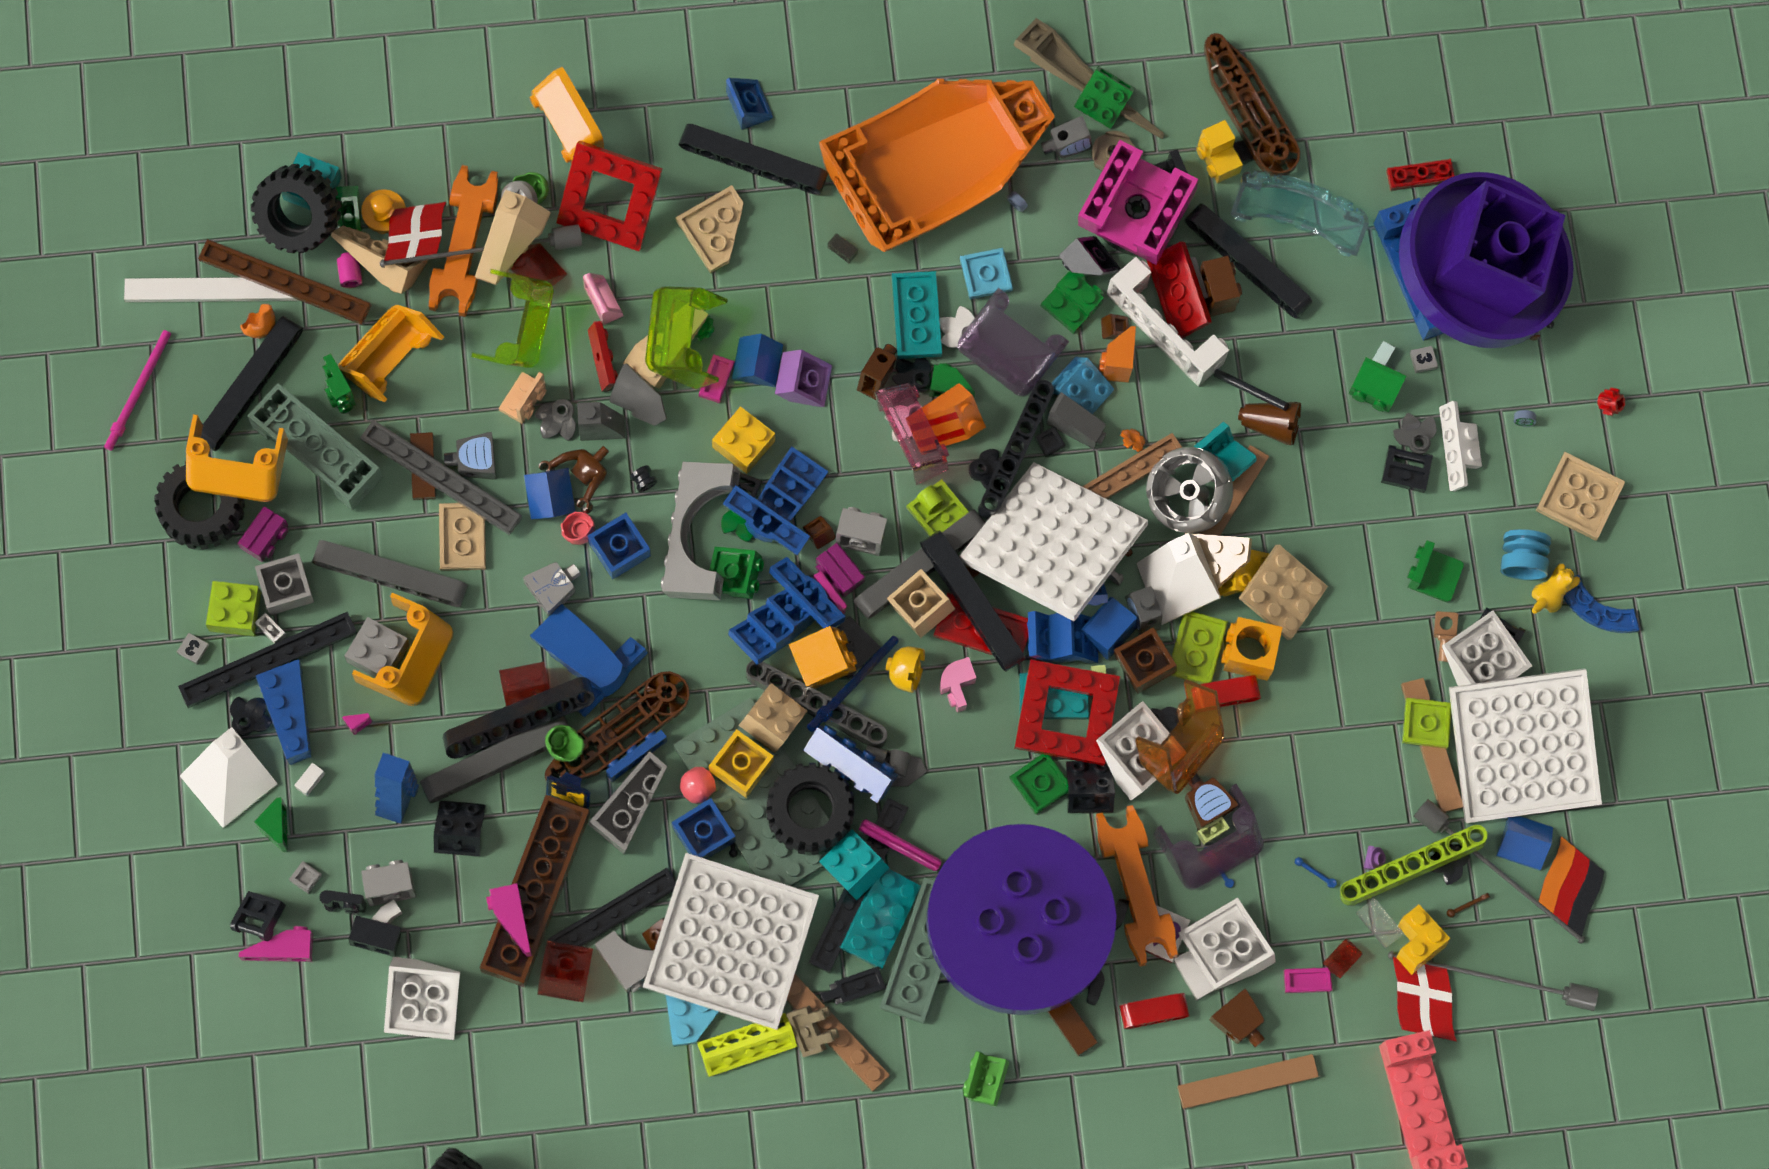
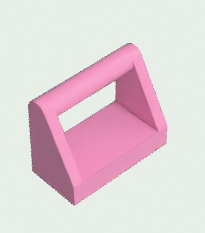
(602, 298)

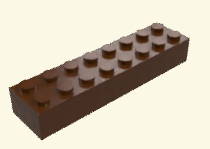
(540, 883)

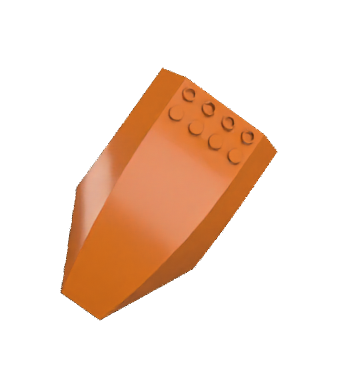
(934, 155)

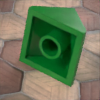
(274, 823)

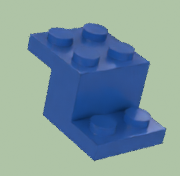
(1059, 639)

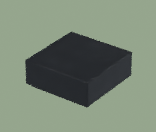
(1050, 441)

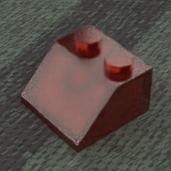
(538, 264)
(523, 682)
(565, 971)

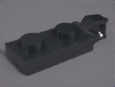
(854, 987)

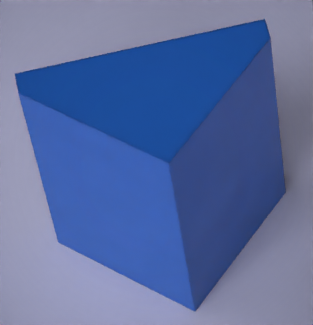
(748, 101)
(757, 360)
(549, 493)
(1110, 627)
(1525, 842)

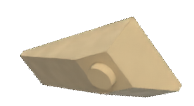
(511, 232)
(370, 253)
(636, 357)

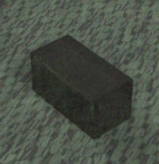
(842, 248)

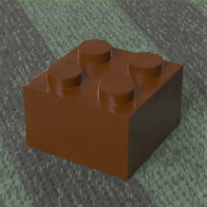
(1220, 285)
(1145, 660)

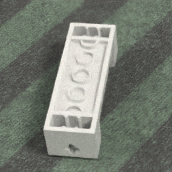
(1125, 292)

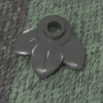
(554, 422)
(1413, 431)

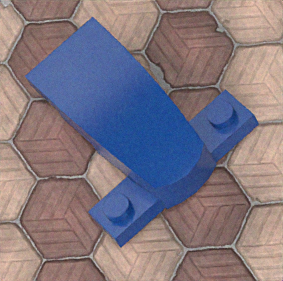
(780, 501)
(785, 613)
(586, 654)

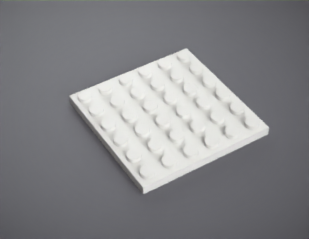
(1053, 541)
(1525, 745)
(730, 941)

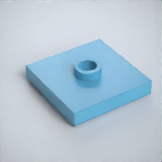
(986, 273)

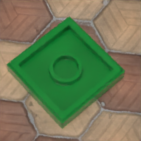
(1040, 783)

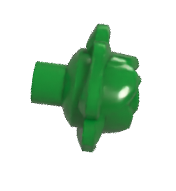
(706, 329)

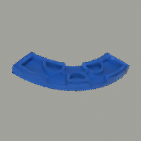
(1599, 615)

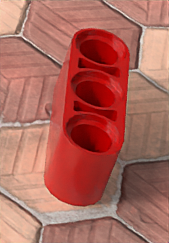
(1236, 690)
(1154, 1011)

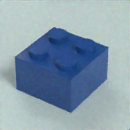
(619, 546)
(704, 830)

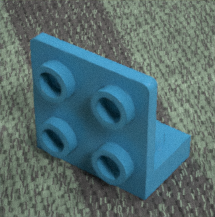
(1083, 384)

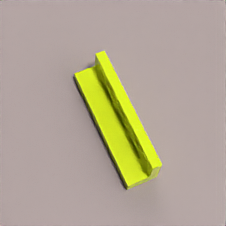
(748, 1048)

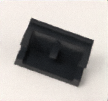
(375, 936)

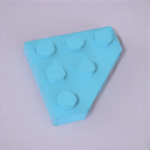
(687, 1020)

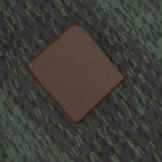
(1113, 326)
(819, 532)

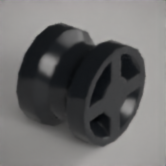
(643, 478)

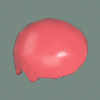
(577, 528)
(697, 785)

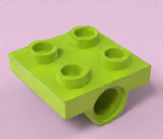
(936, 508)

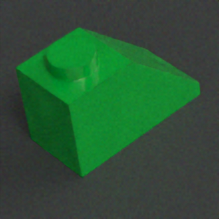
(350, 207)
(945, 378)

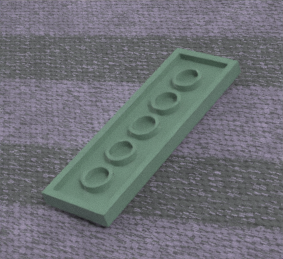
(915, 968)

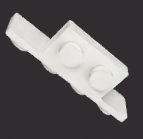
(1460, 446)

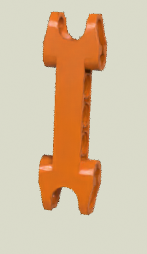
(455, 277)
(1146, 924)

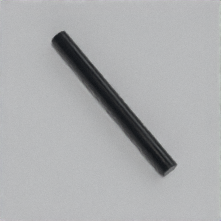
(1244, 386)

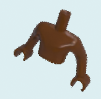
(587, 470)

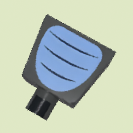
(1068, 138)
(474, 457)
(1146, 608)

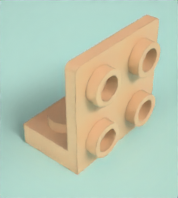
(523, 397)

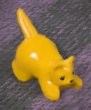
(1551, 593)

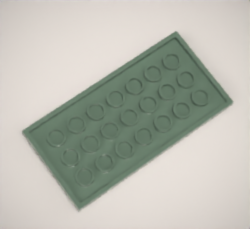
(748, 815)

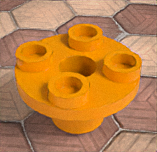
(378, 209)

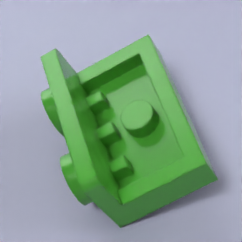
(985, 1079)

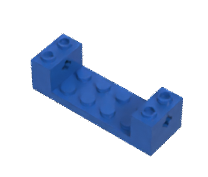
(1389, 229)

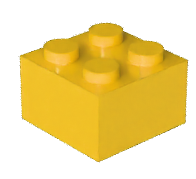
(743, 440)
(741, 763)

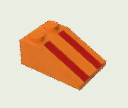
(954, 416)

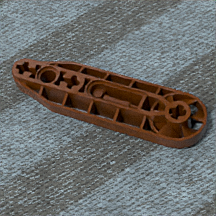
(1244, 94)
(607, 740)

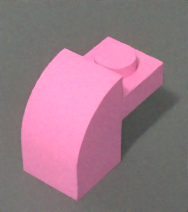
(954, 678)

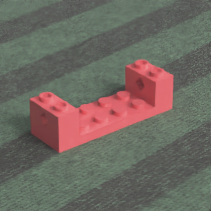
(1420, 1102)

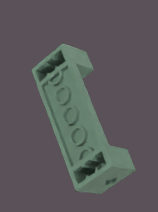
(316, 446)

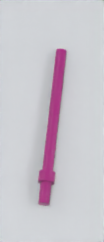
(118, 428)

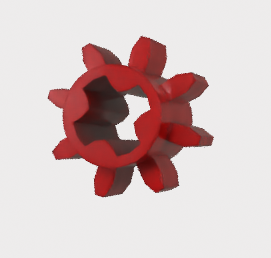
(1611, 401)

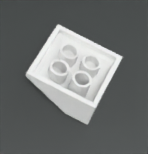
(1179, 577)
(1485, 653)
(1121, 750)
(228, 778)
(1228, 945)
(421, 999)

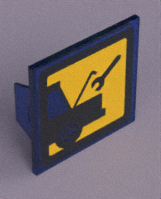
(568, 789)

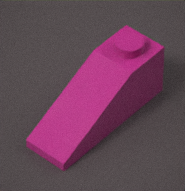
(508, 910)
(288, 945)

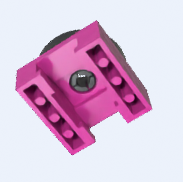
(1130, 183)

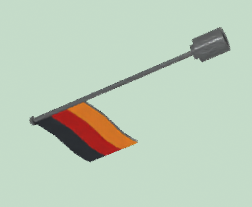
(1567, 887)

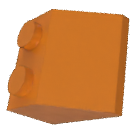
(1117, 361)

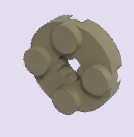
(1104, 144)

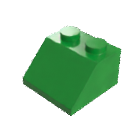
(1377, 385)

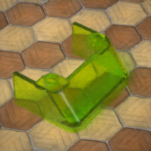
(533, 324)
(671, 334)

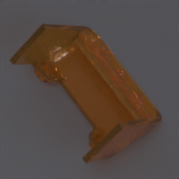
(1189, 743)

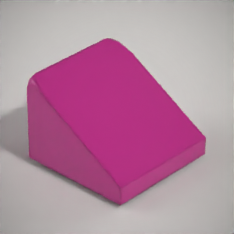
(357, 722)

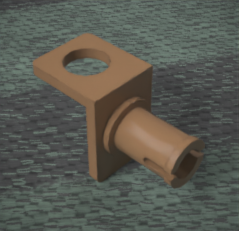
(1445, 635)

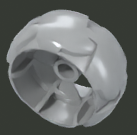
(1208, 469)

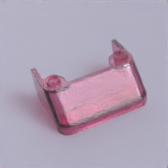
(913, 431)

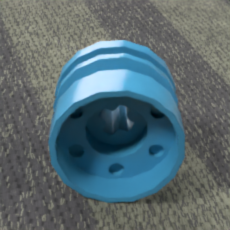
(1525, 554)

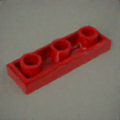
(1408, 176)
(602, 356)

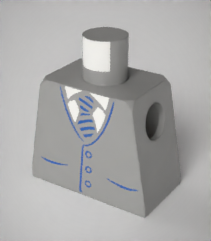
(552, 585)

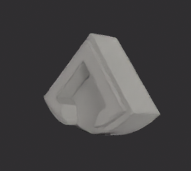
(1116, 578)

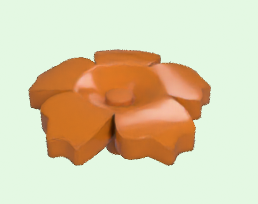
(1133, 438)

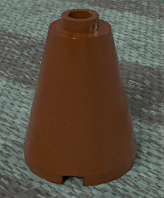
(1272, 421)

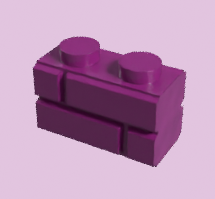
(263, 534)
(840, 570)

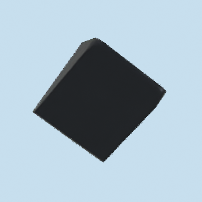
(1243, 152)

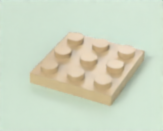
(1580, 496)
(1283, 591)

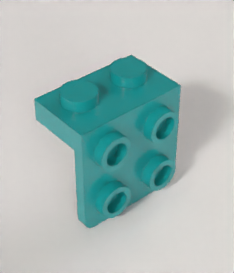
(1234, 455)

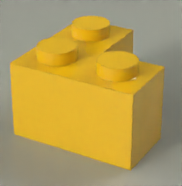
(1218, 152)
(1425, 939)

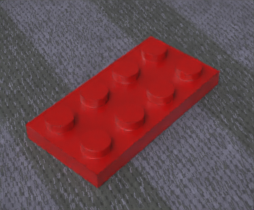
(1180, 290)
(959, 629)

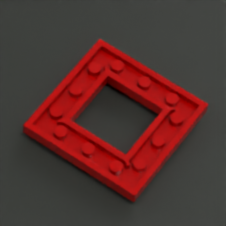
(645, 178)
(1049, 675)

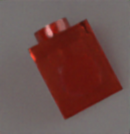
(1342, 958)

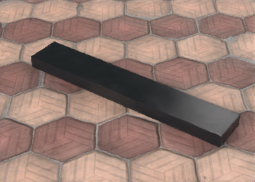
(617, 910)

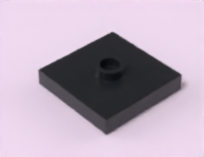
(858, 642)

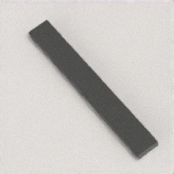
(441, 477)

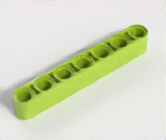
(1420, 856)

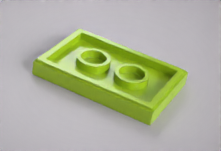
(1198, 647)

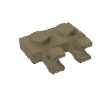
(807, 1032)

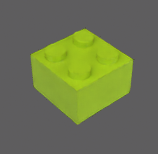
(233, 608)

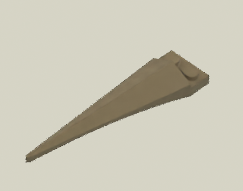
(1055, 56)

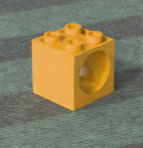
(1266, 634)
(823, 657)

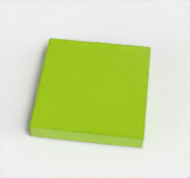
(1426, 723)

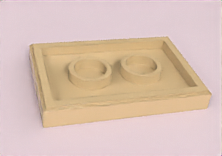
(461, 538)

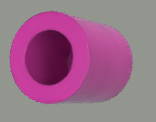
(349, 271)

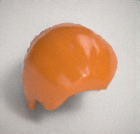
(259, 324)

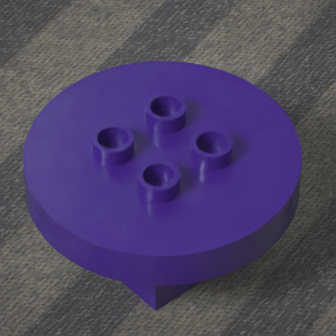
(1486, 260)
(1021, 919)

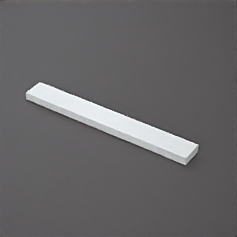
(198, 290)

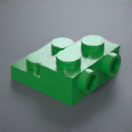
(1073, 301)
(337, 388)
(738, 569)

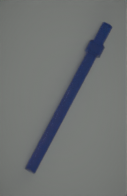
(825, 712)

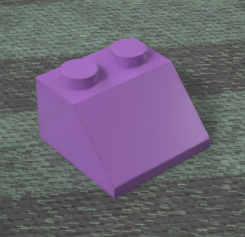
(803, 378)

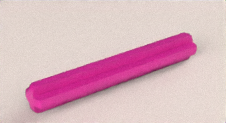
(900, 845)

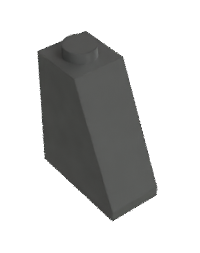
(599, 422)
(1076, 422)

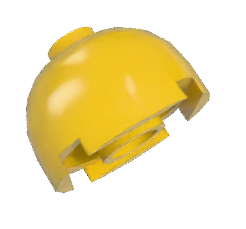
(906, 668)

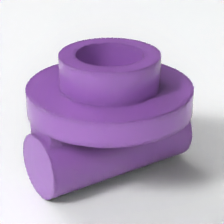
(1374, 858)

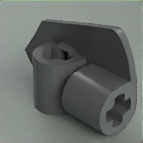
(638, 397)
(906, 766)

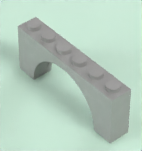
(697, 486)
(625, 961)

